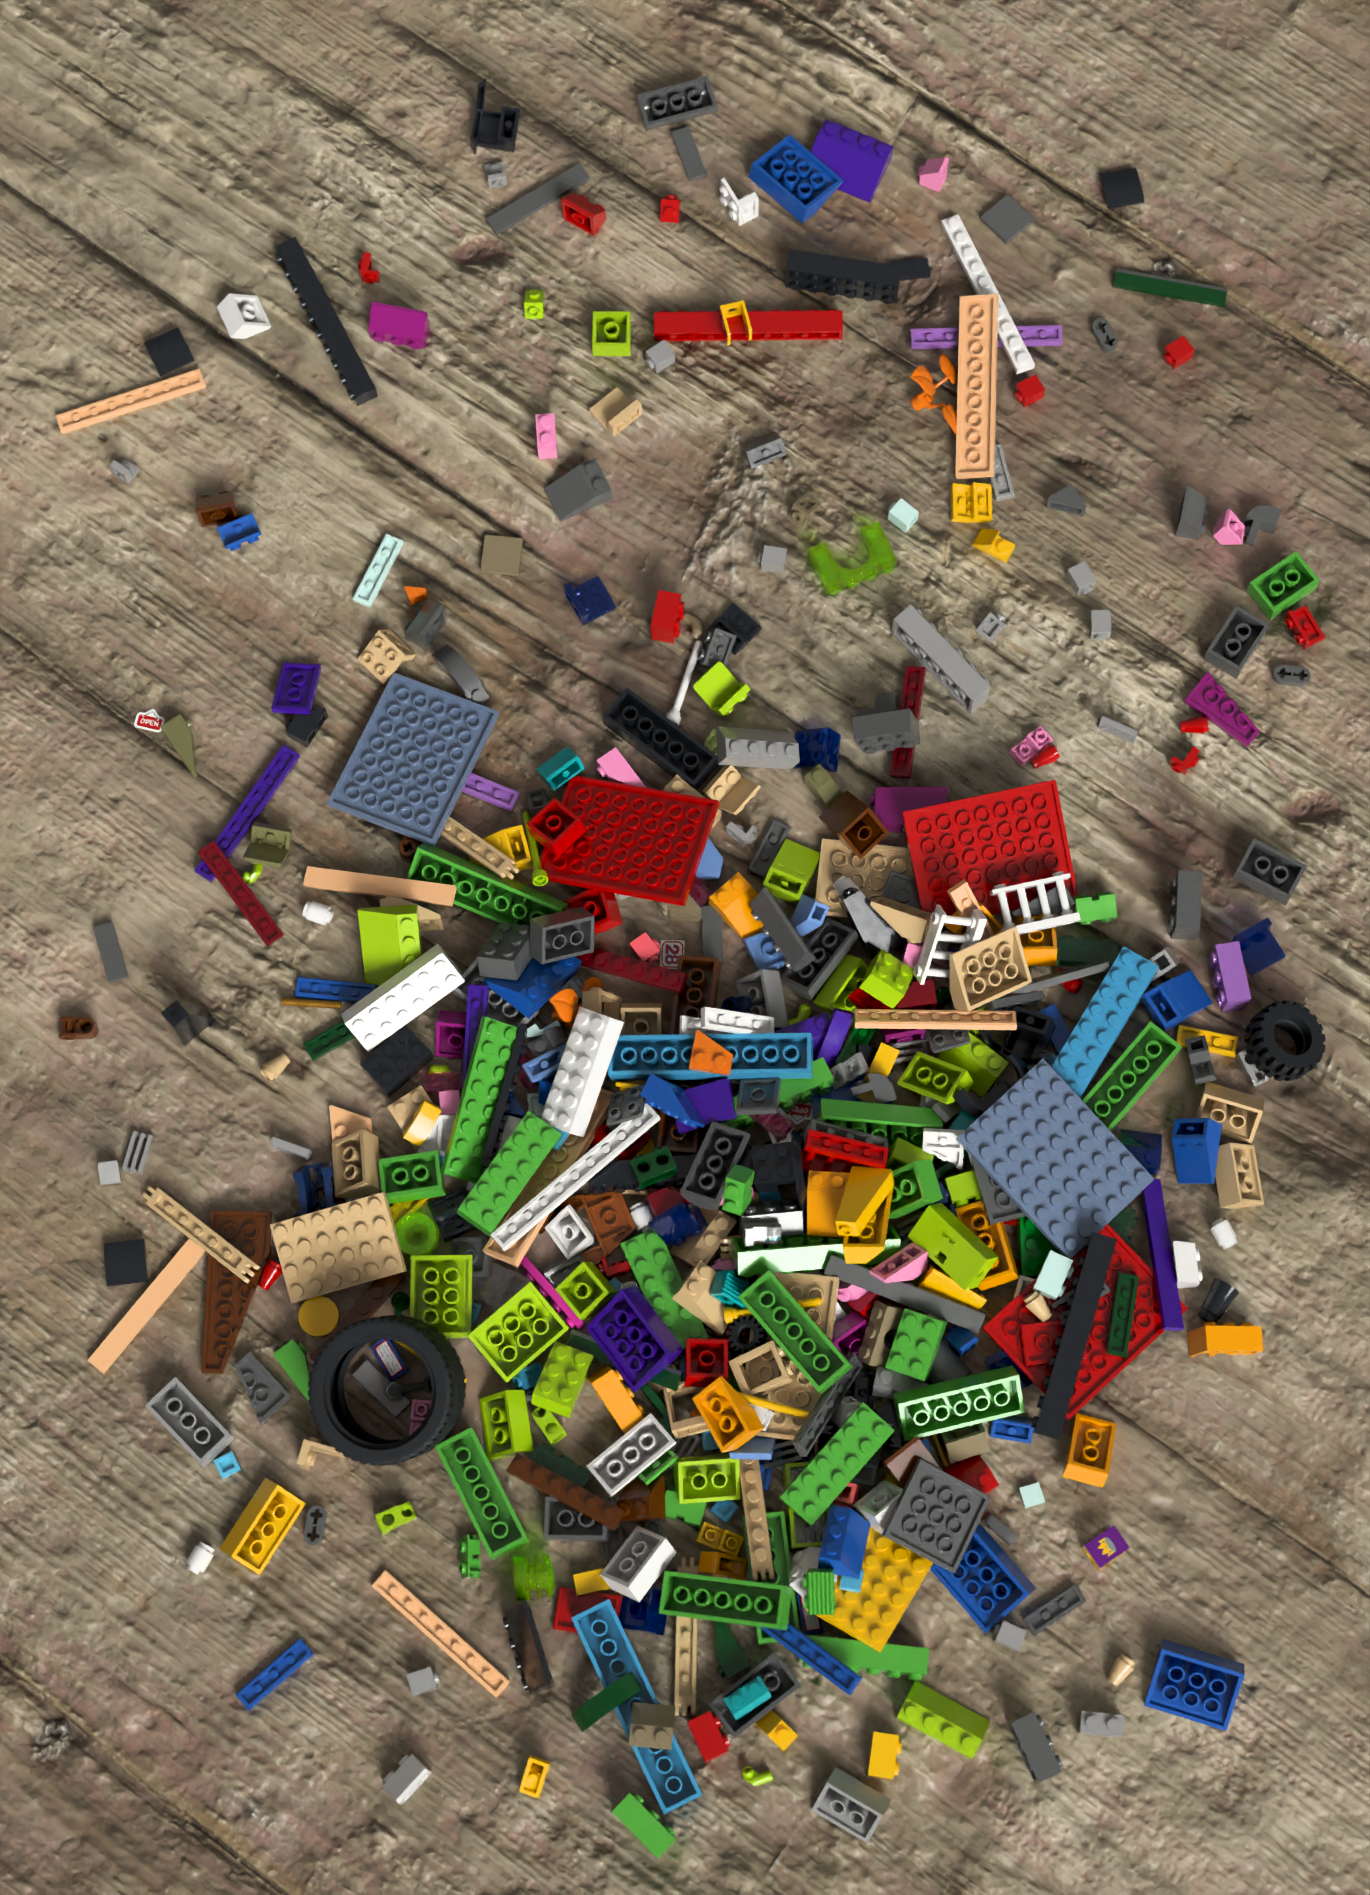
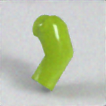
(255, 873)
(803, 1014)
(438, 1068)
(754, 1777)

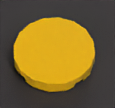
(318, 1316)

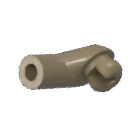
(696, 625)

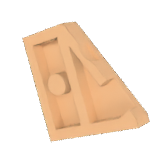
(346, 1122)

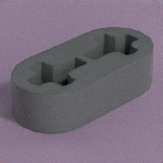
(1101, 336)
(1291, 675)
(309, 1526)
(998, 1528)

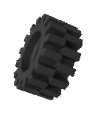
(738, 1327)

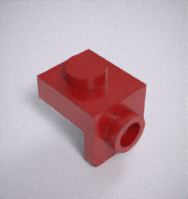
(670, 209)
(365, 265)
(1183, 766)

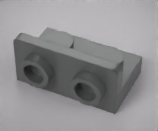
(717, 647)

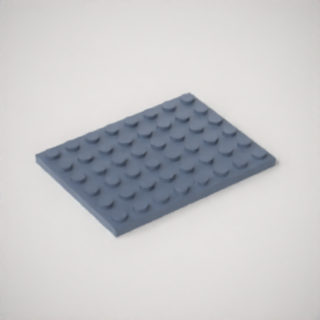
(413, 759)
(1055, 1159)

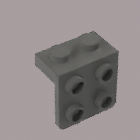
(946, 1038)
(625, 1106)

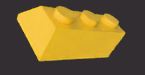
(942, 1284)

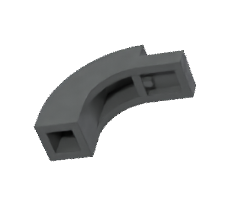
(461, 673)

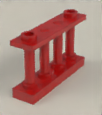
(839, 1154)

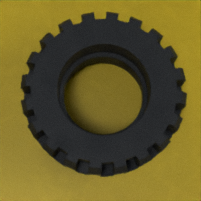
(1302, 1028)

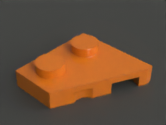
(709, 1056)

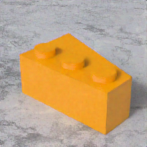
(1225, 1339)
(616, 1398)

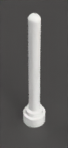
(674, 714)

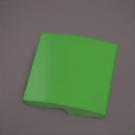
(657, 1467)

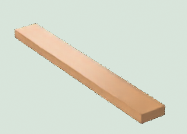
(130, 401)
(379, 886)
(935, 1019)
(146, 1306)
(440, 1633)

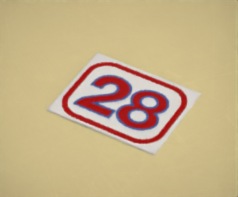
(670, 953)

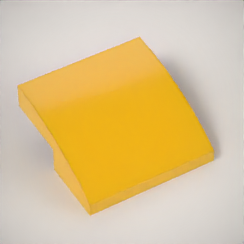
(971, 502)

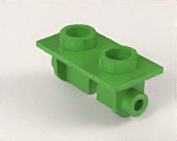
(468, 1547)

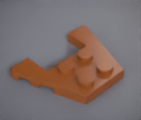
(609, 1219)

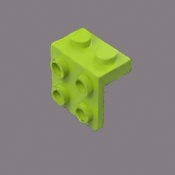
(720, 689)

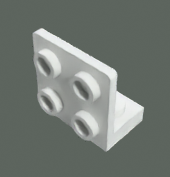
(739, 210)

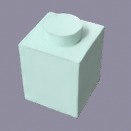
(902, 515)

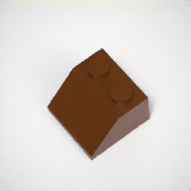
(216, 509)
(643, 1501)

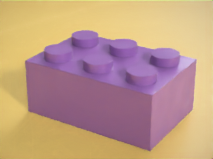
(1229, 977)

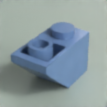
(710, 864)
(809, 914)

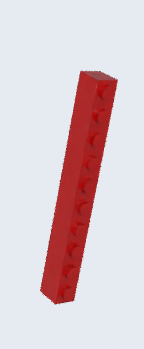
(764, 325)

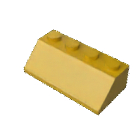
(872, 1238)
(262, 1526)

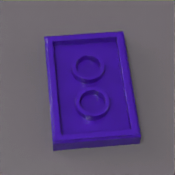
(296, 688)
(712, 1102)

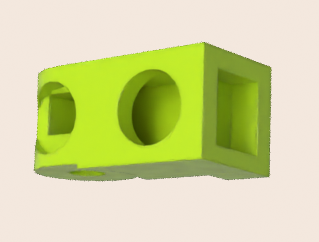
(549, 1425)
(395, 1517)

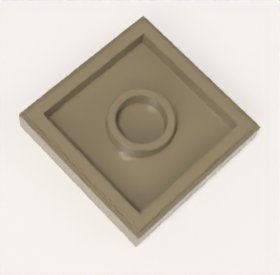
(501, 555)

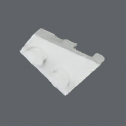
(439, 1135)
(944, 1145)

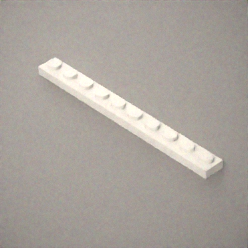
(983, 284)
(573, 1178)

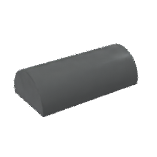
(676, 103)
(829, 947)
(714, 1161)
(946, 1363)
(779, 1683)

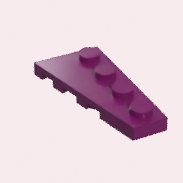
(1211, 701)

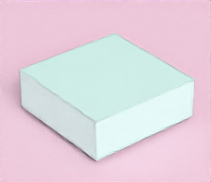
(1031, 1495)

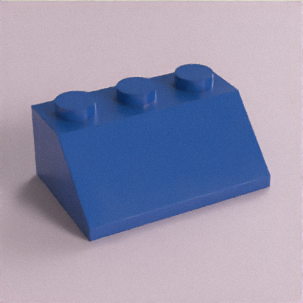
(844, 1542)

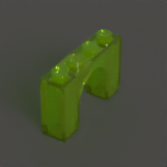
(835, 578)

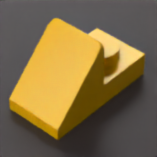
(994, 545)
(776, 1730)
(534, 1776)

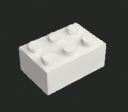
(638, 1563)

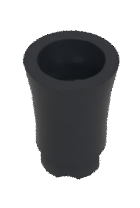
(1217, 1301)

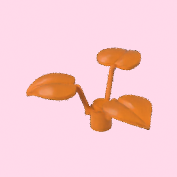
(925, 398)
(566, 1002)

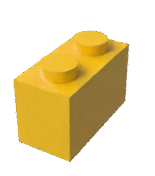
(883, 1755)

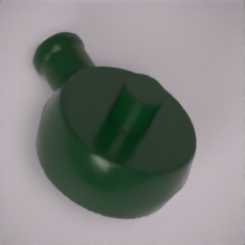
(943, 997)
(400, 1302)

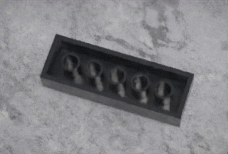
(843, 276)
(660, 739)

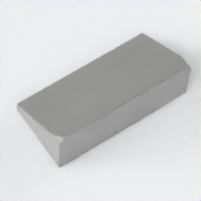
(561, 1269)

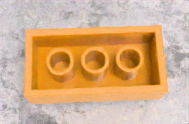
(996, 1239)

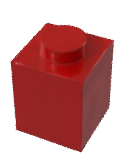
(1178, 352)
(1029, 391)

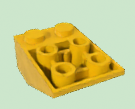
(512, 844)

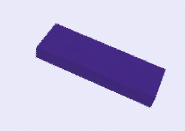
(834, 1036)

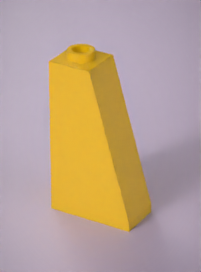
(862, 1197)

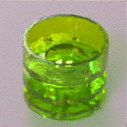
(406, 1231)
(533, 1577)

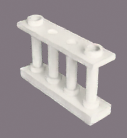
(1048, 919)
(976, 925)
(726, 1022)

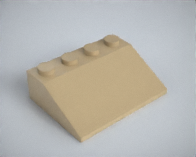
(988, 970)

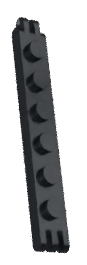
(508, 1088)

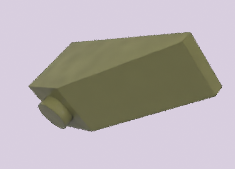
(181, 738)
(822, 786)

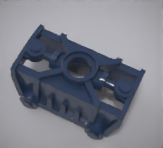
(309, 1190)

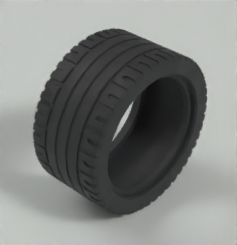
(329, 1402)

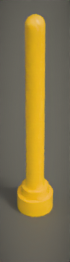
(731, 1313)
(774, 1406)

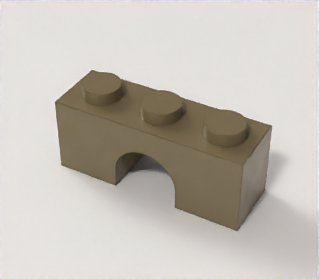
(882, 1319)

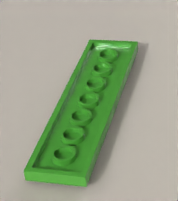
(479, 1100)

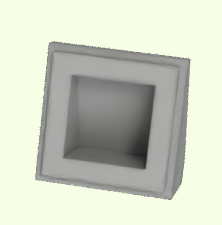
(109, 1172)

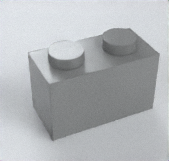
(1101, 1724)

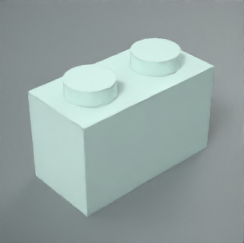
(1053, 1275)

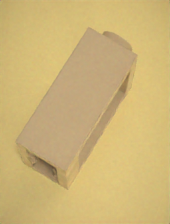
(612, 1003)
(742, 1379)
(688, 1426)

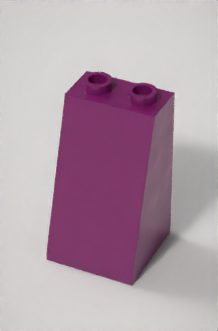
(892, 801)

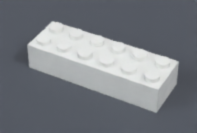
(403, 997)
(581, 1071)

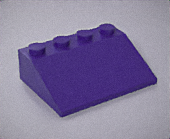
(854, 158)
(634, 1337)

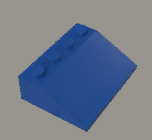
(794, 178)
(535, 984)
(986, 1581)
(1194, 1684)

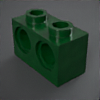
(656, 1171)

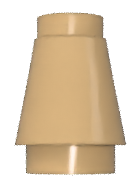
(274, 1067)
(1037, 1305)
(1121, 1669)

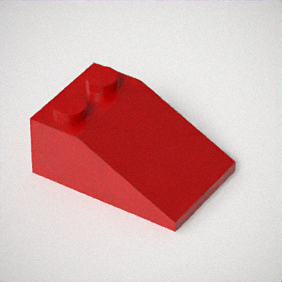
(601, 905)

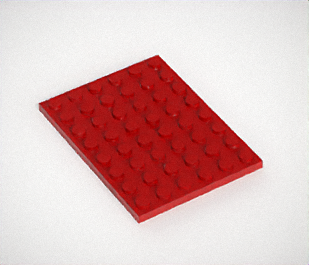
(634, 840)
(988, 842)
(1099, 1367)

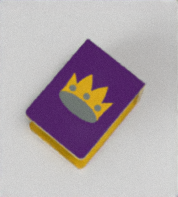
(741, 310)
(1105, 1547)

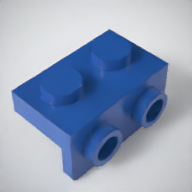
(239, 531)

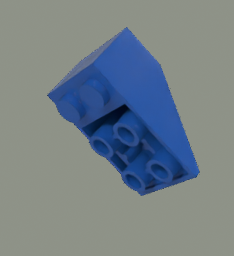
(1175, 1000)
(670, 1100)
(1196, 1149)

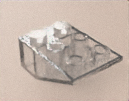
(498, 1287)

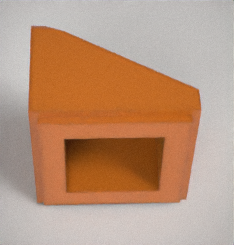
(415, 594)

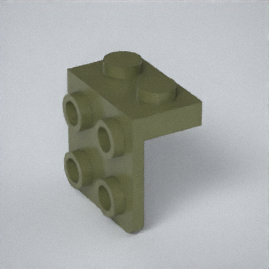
(268, 845)

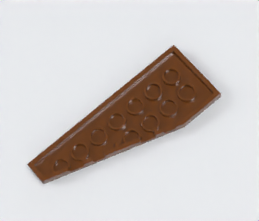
(226, 1293)

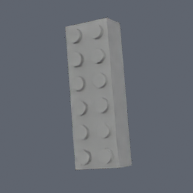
(941, 659)

